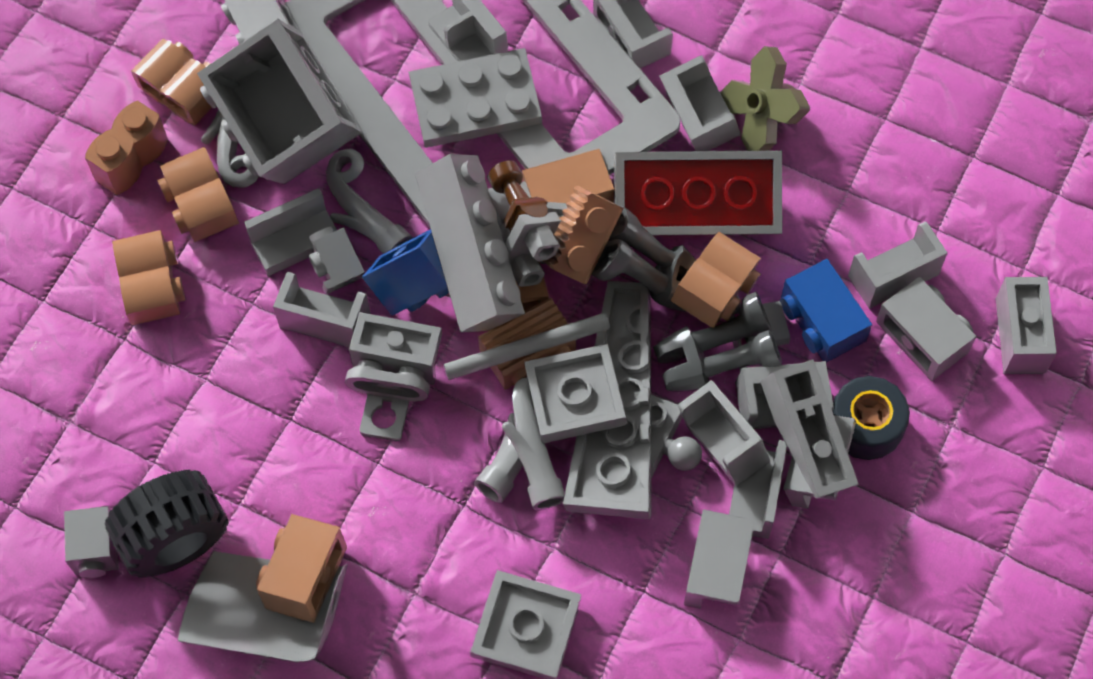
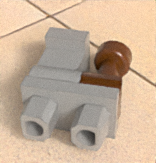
(523, 223)

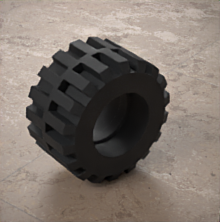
(166, 523)

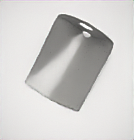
(231, 616)

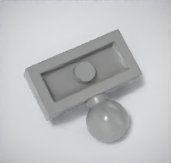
(682, 452)

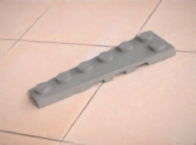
(614, 465)

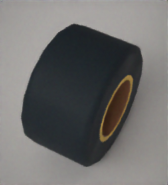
(877, 404)

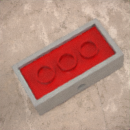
(701, 191)

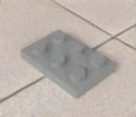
(475, 97)

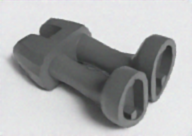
(620, 259)
(691, 345)

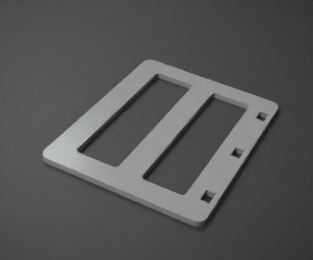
(584, 41)

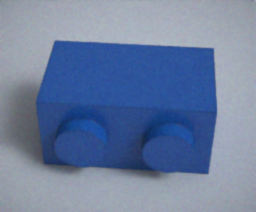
(407, 275)
(825, 311)

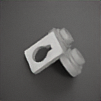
(389, 387)

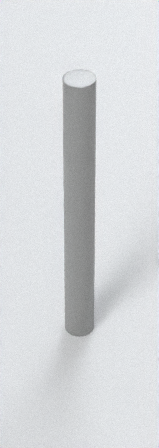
(526, 346)

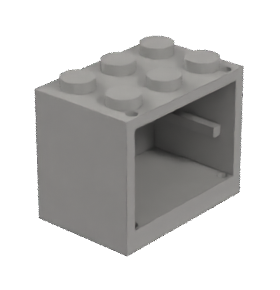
(278, 103)

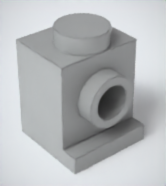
(334, 259)

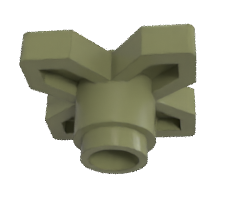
(765, 100)

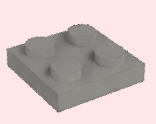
(575, 393)
(526, 625)

